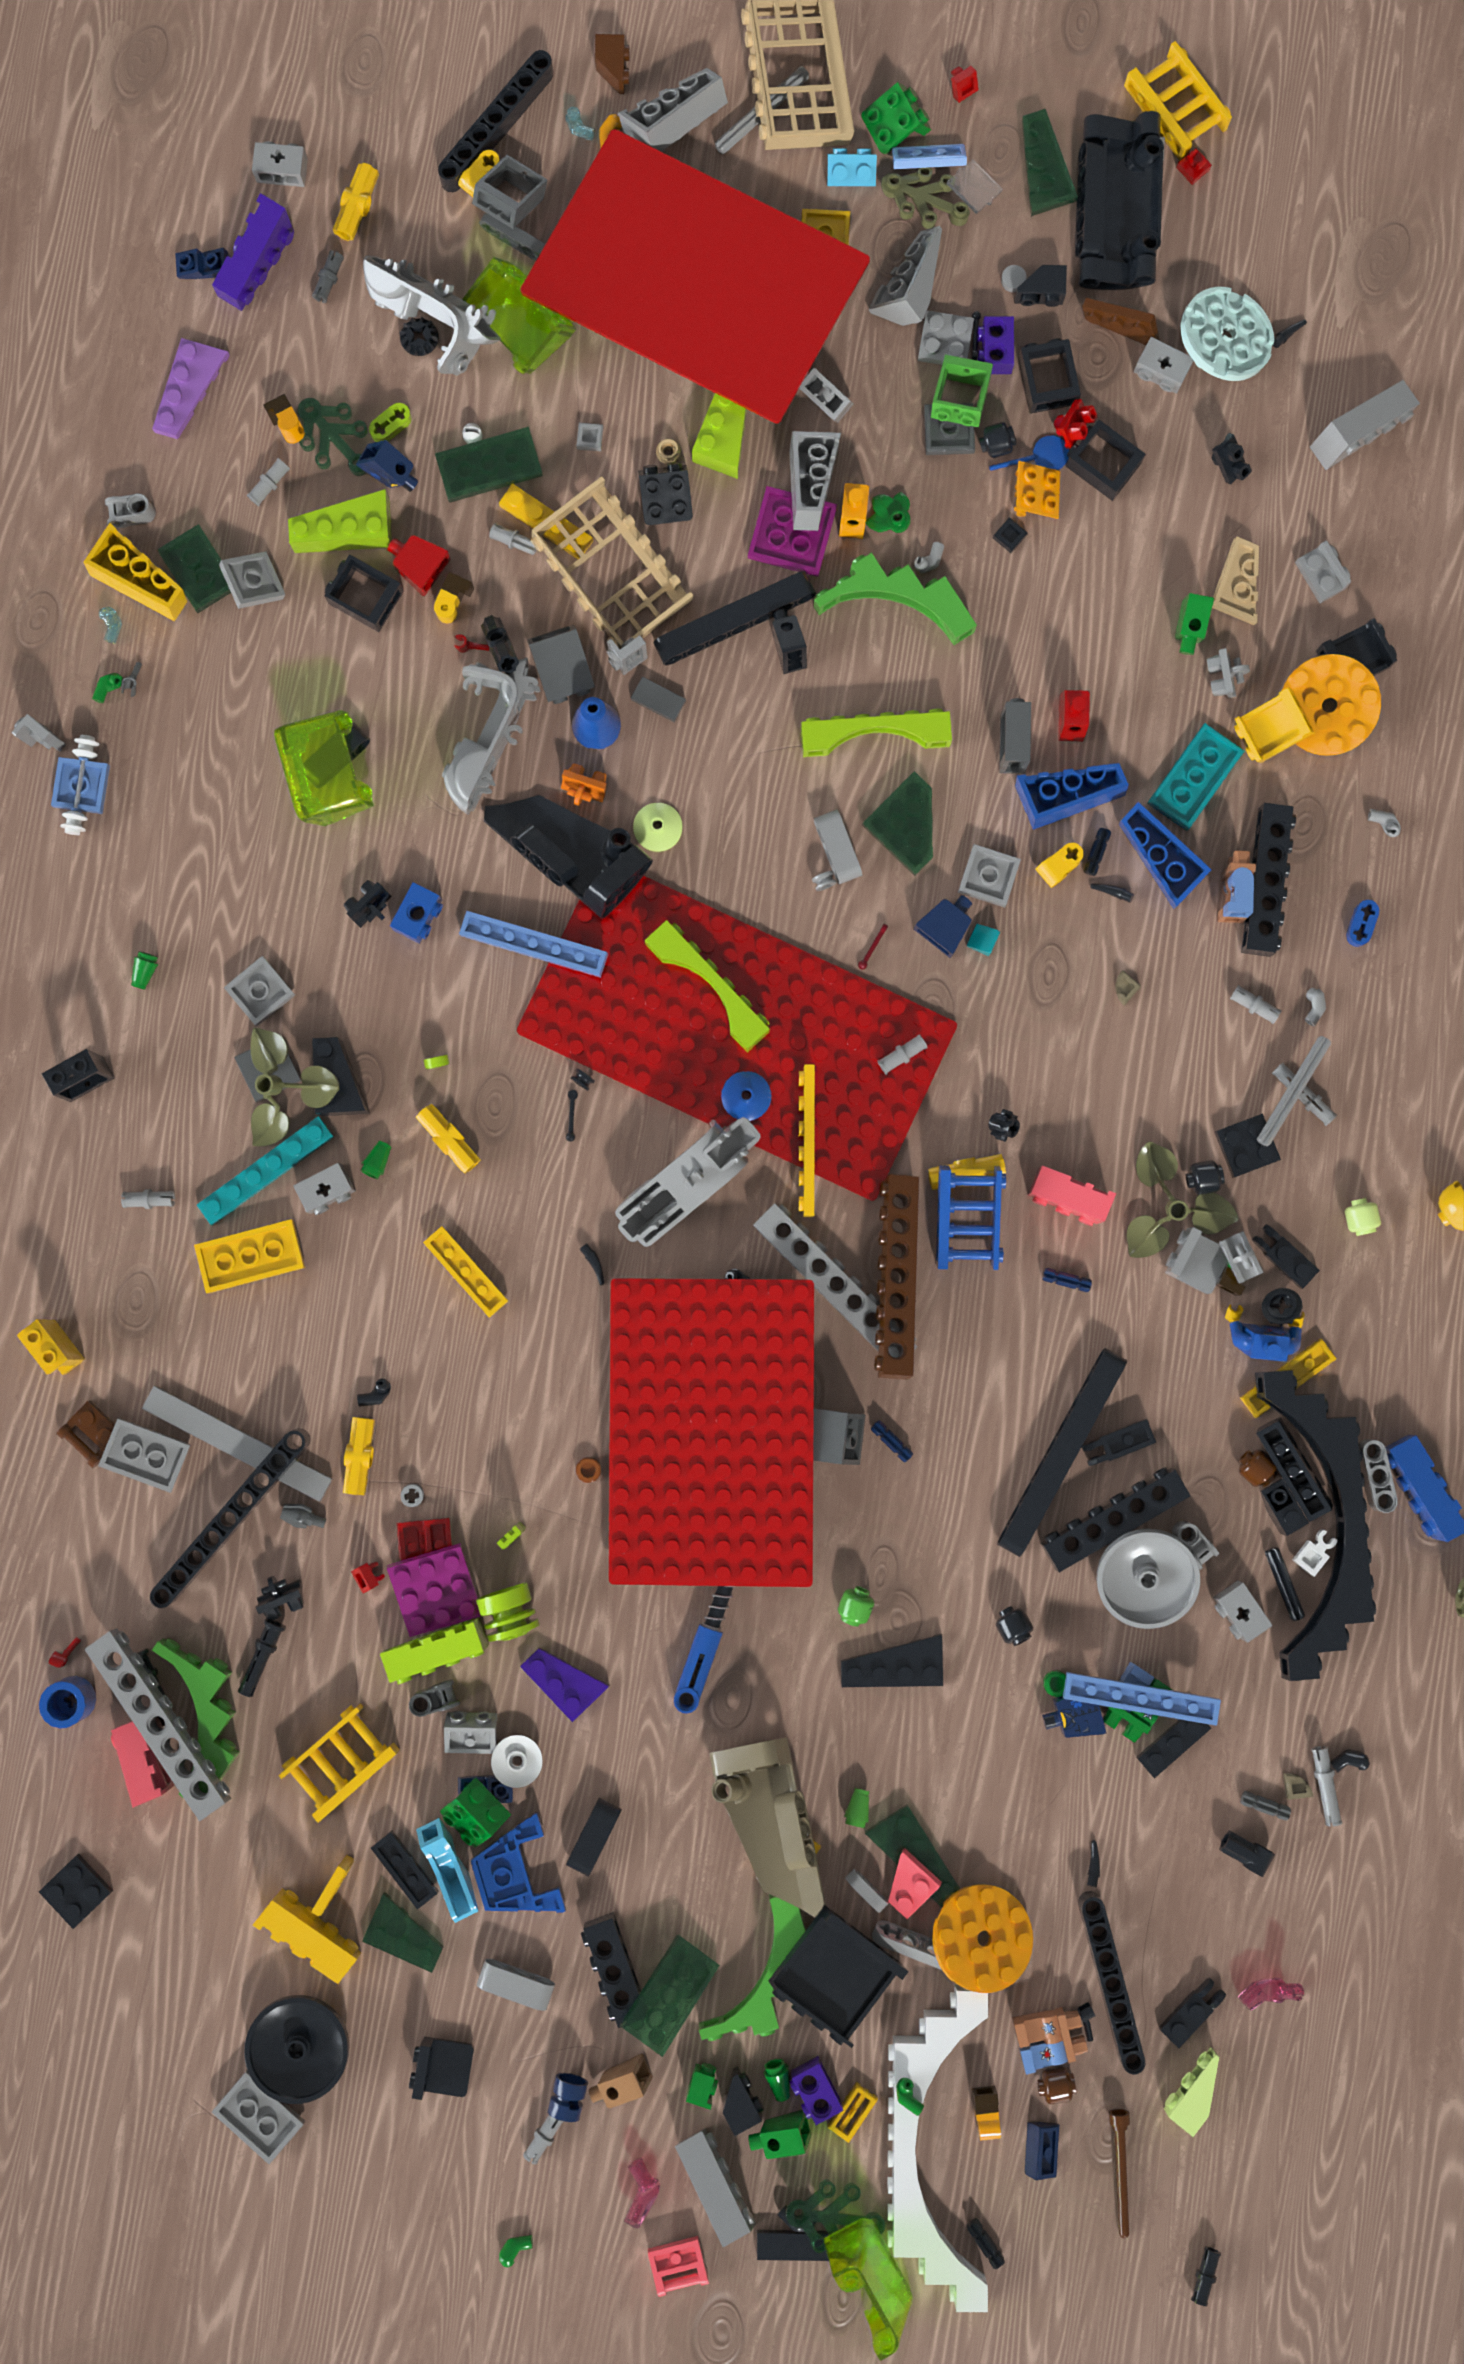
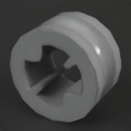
(824, 881)
(418, 1500)

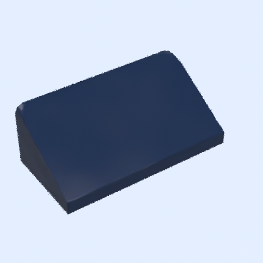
(1041, 2150)

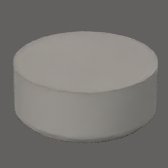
(1013, 277)

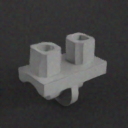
(1222, 663)
(1241, 1257)

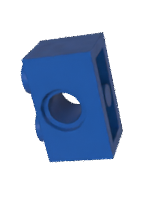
(417, 898)

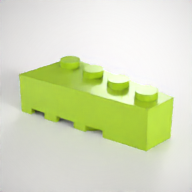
(721, 437)
(344, 526)
(434, 1650)

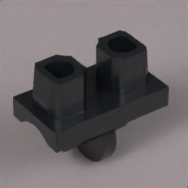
(1230, 459)
(369, 905)
(278, 1594)

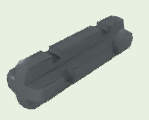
(1265, 1805)

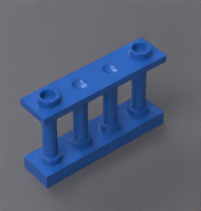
(947, 1229)

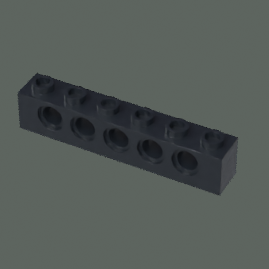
(1282, 818)
(1173, 1493)

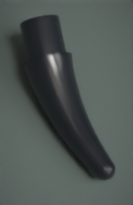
(1286, 333)
(1118, 892)
(592, 1258)
(1094, 1867)

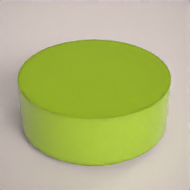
(436, 1062)

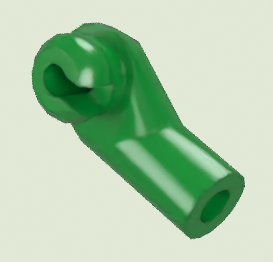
(106, 684)
(905, 2096)
(512, 2247)

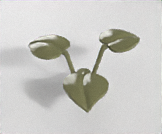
(317, 1085)
(1146, 1235)

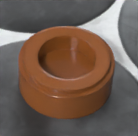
(588, 1469)

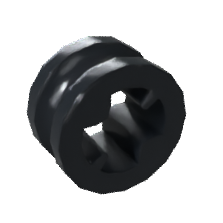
(582, 1079)

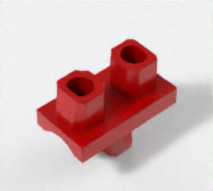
(1073, 424)

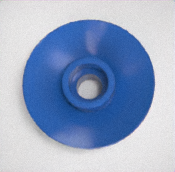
(739, 1107)

